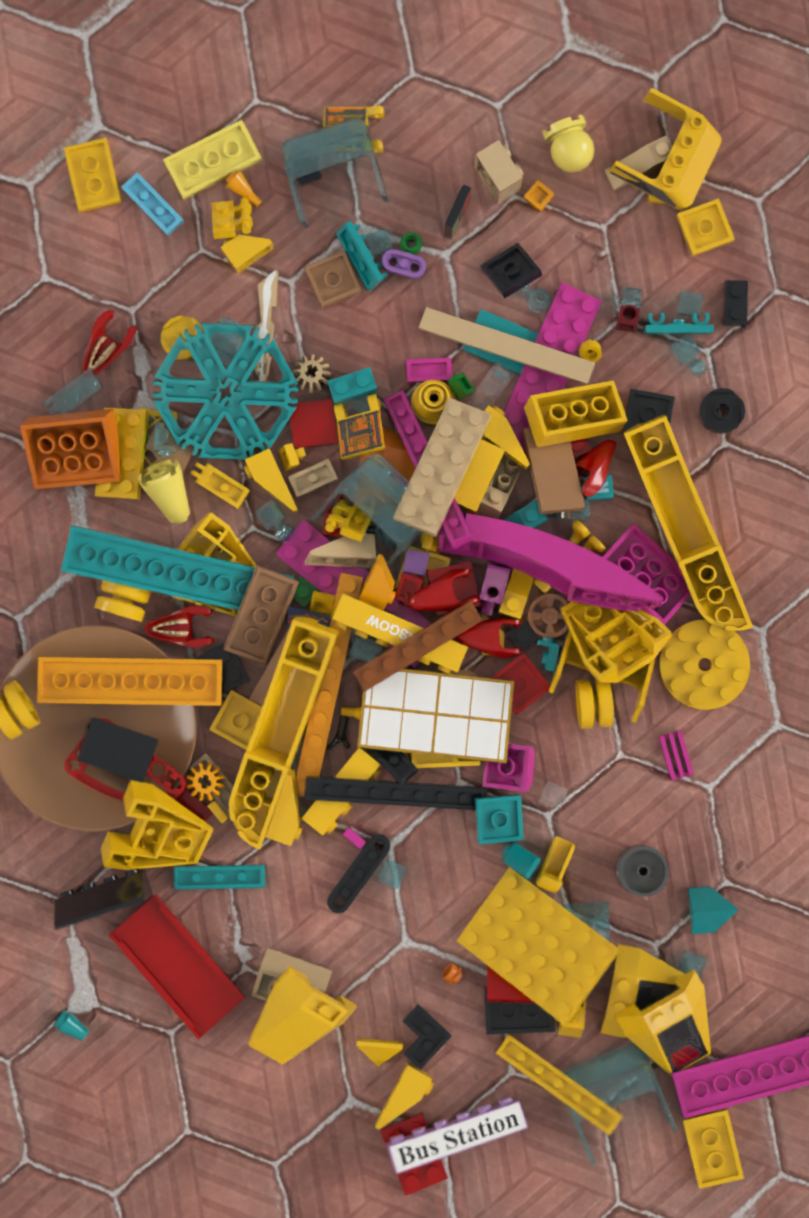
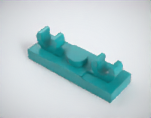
(360, 255)
(678, 326)

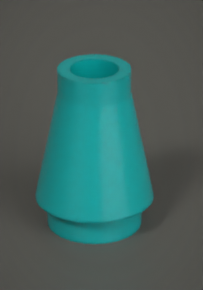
(71, 1026)

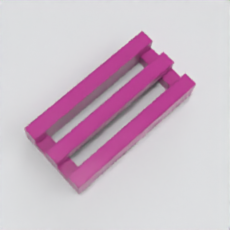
(670, 736)

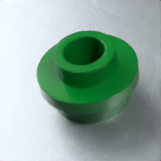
(411, 236)

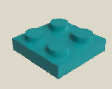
(499, 819)

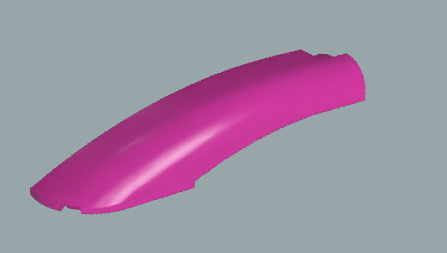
(556, 562)

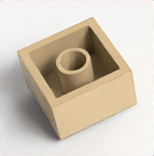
(498, 171)

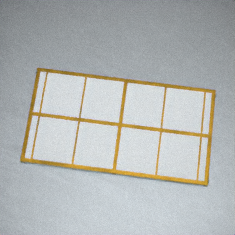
(438, 716)

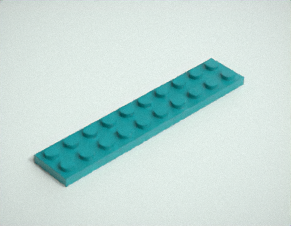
(156, 567)

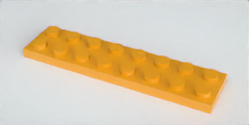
(129, 681)

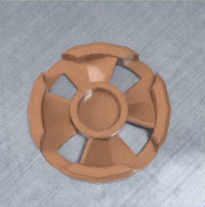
(548, 616)

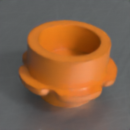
(452, 973)

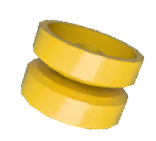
(122, 600)
(594, 703)
(16, 710)

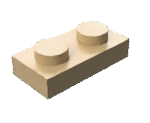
(313, 478)

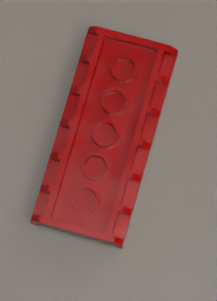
(177, 966)

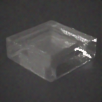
(553, 795)

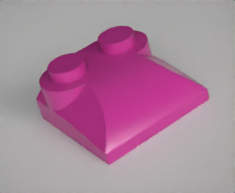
(513, 775)

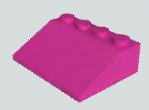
(653, 566)

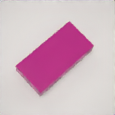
(428, 369)

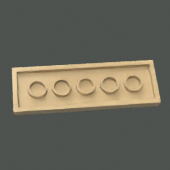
(442, 467)

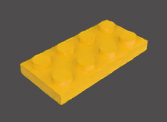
(132, 437)

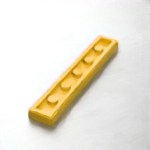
(559, 1085)

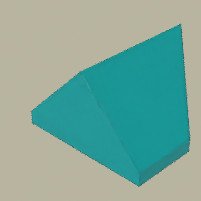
(708, 910)

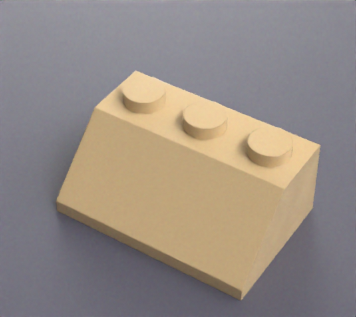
(276, 963)

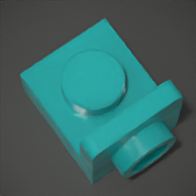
(549, 658)

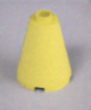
(167, 489)

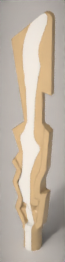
(267, 299)

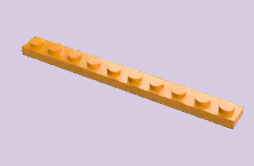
(324, 706)

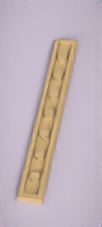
(507, 346)

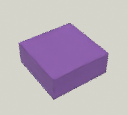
(416, 562)

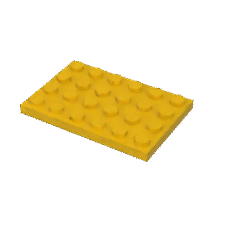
(538, 946)

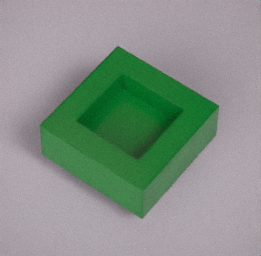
(461, 386)
(304, 592)

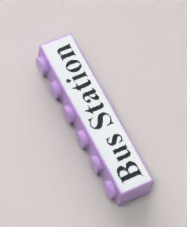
(456, 1135)

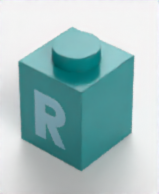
(604, 493)

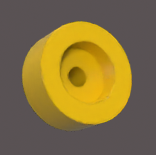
(590, 350)

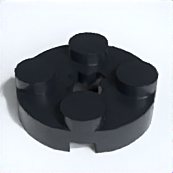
(731, 402)

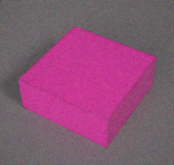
(354, 837)

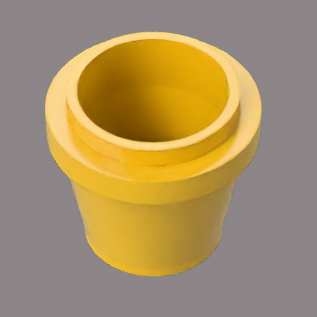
(426, 410)

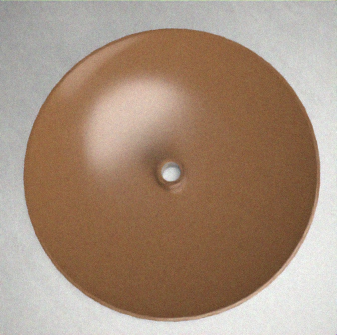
(36, 759)

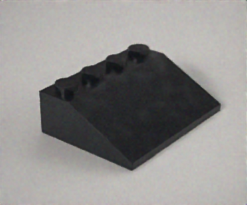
(101, 899)

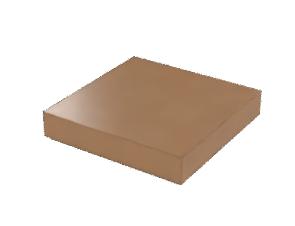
(332, 279)

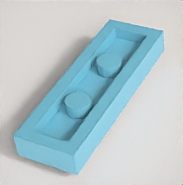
(152, 204)

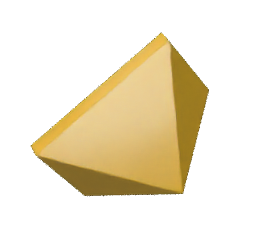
(379, 1050)

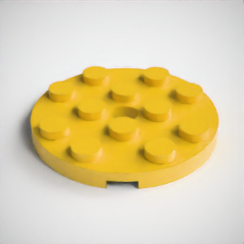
(700, 688)

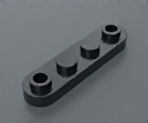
(358, 873)

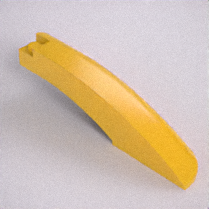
(686, 525)
(280, 727)

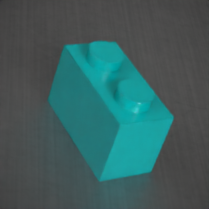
(352, 386)

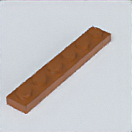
(417, 645)

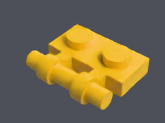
(224, 220)
(353, 526)

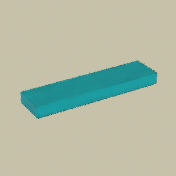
(219, 877)

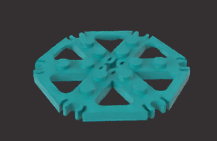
(236, 410)

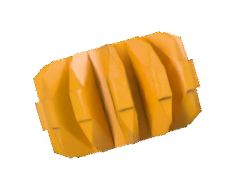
(211, 776)

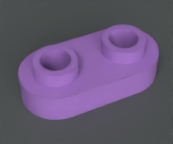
(405, 261)

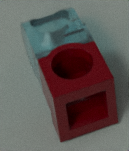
(629, 310)

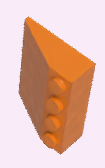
(72, 448)

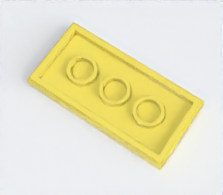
(212, 159)

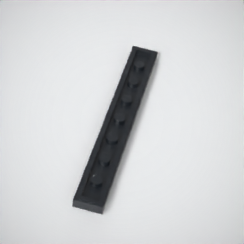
(392, 793)

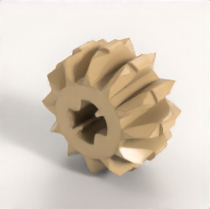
(320, 374)

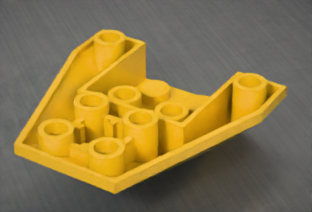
(296, 1017)

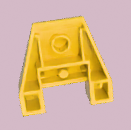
(161, 835)

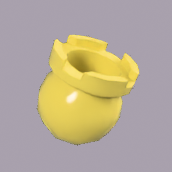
(571, 146)

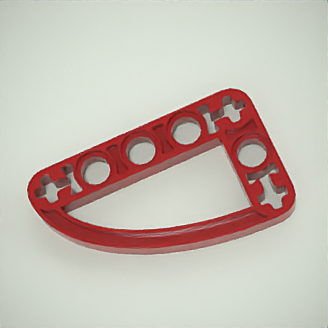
(117, 794)

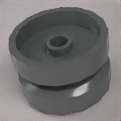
(652, 879)

